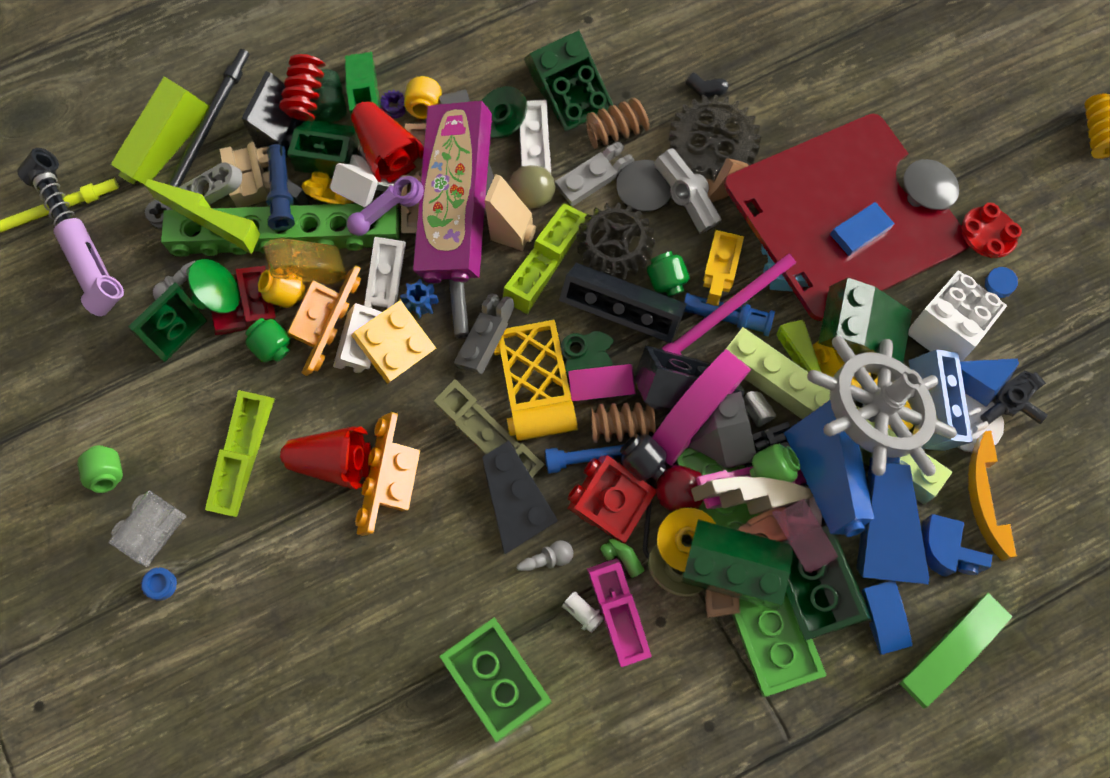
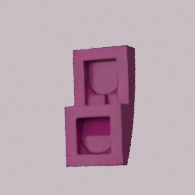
(602, 382)

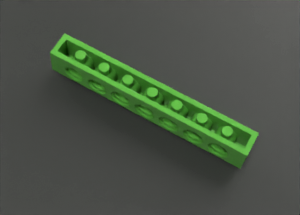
(178, 229)

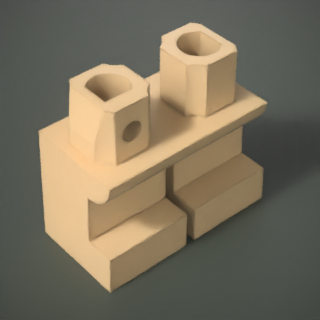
(255, 181)

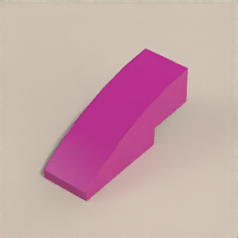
(619, 612)

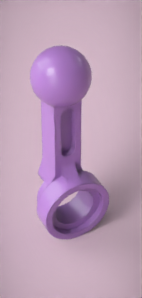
(360, 222)

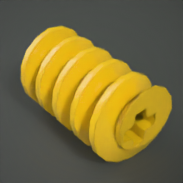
(1098, 123)

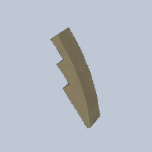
(758, 492)

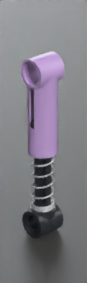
(99, 288)

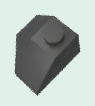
(726, 434)

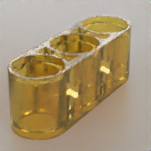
(304, 261)

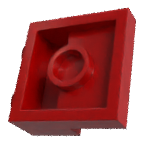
(610, 498)

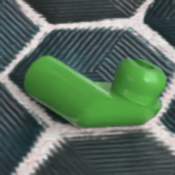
(625, 553)

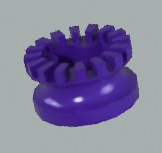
(393, 97)

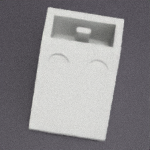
(957, 317)

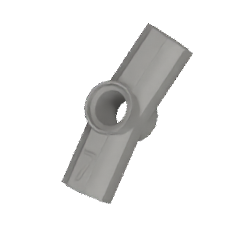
(688, 190)

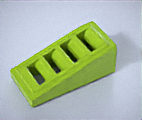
(798, 345)

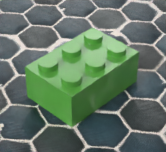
(495, 680)

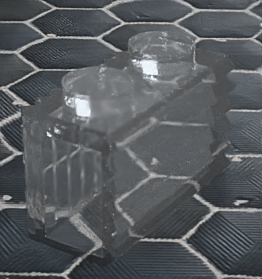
(146, 528)

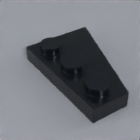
(515, 498)

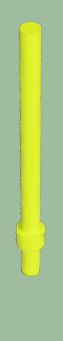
(87, 193)

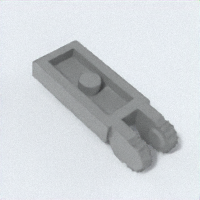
(592, 174)

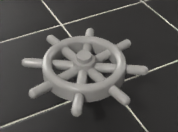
(882, 405)

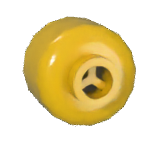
(419, 94)
(280, 291)

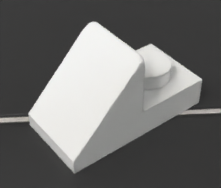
(355, 181)

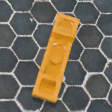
(997, 537)

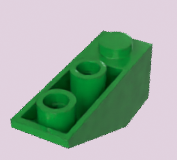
(361, 80)

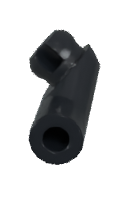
(707, 88)

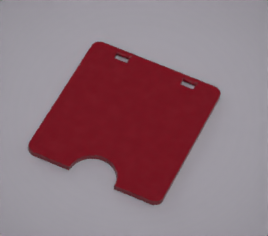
(827, 182)

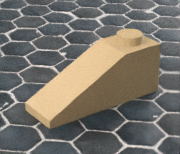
(507, 216)

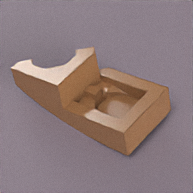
(716, 187)

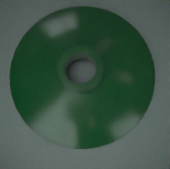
(507, 110)

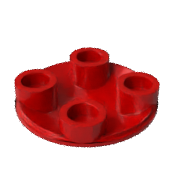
(990, 231)

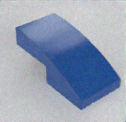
(888, 617)

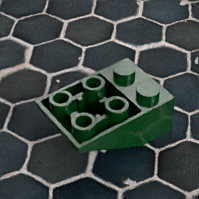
(568, 80)

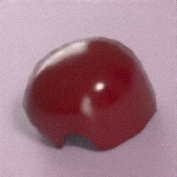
(675, 488)

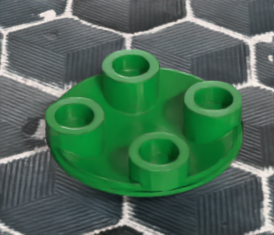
(213, 286)

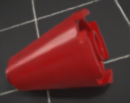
(385, 142)
(330, 456)

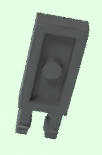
(485, 334)

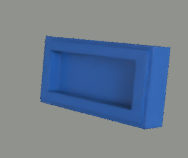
(862, 228)

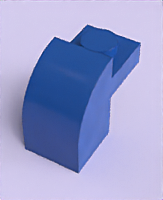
(943, 550)

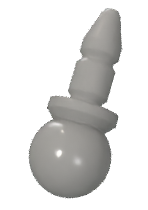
(179, 278)
(558, 554)

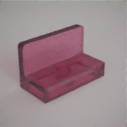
(805, 536)

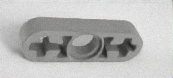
(216, 178)

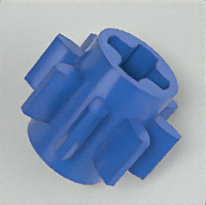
(412, 296)

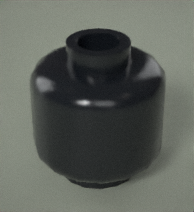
(643, 457)

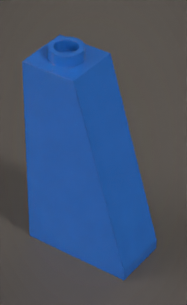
(832, 472)
(893, 541)

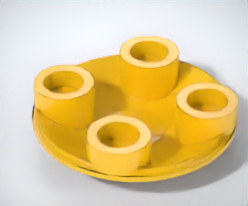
(319, 188)

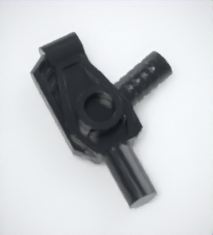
(1015, 398)

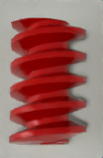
(299, 86)

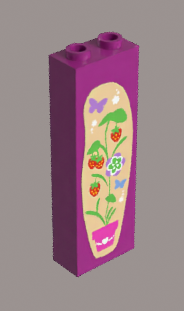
(453, 193)

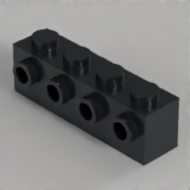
(622, 302)

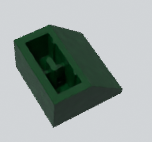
(321, 146)

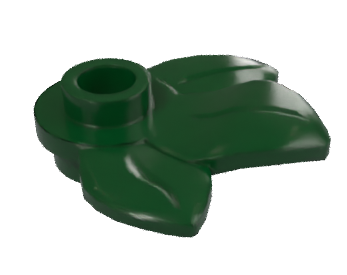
(592, 351)

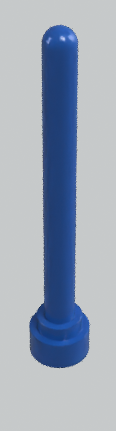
(558, 460)

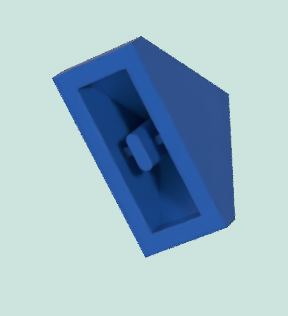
(986, 377)

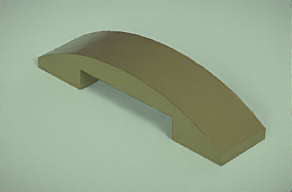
(479, 426)

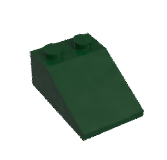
(864, 318)
(168, 322)

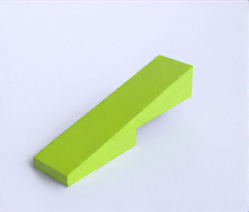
(193, 205)
(544, 259)
(239, 454)

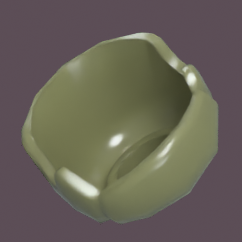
(533, 185)

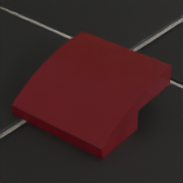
(250, 307)

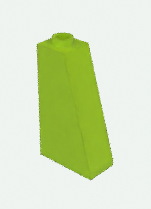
(159, 132)

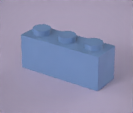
(947, 396)

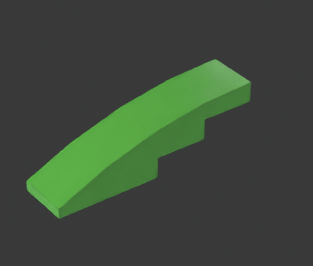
(955, 650)

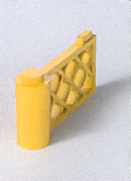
(537, 416)

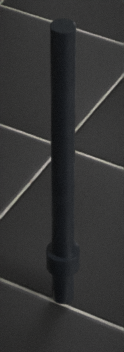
(231, 76)

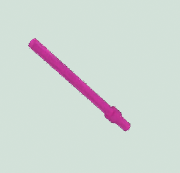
(730, 305)

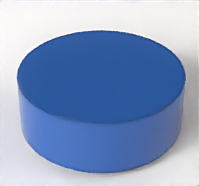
(1001, 282)
(159, 584)

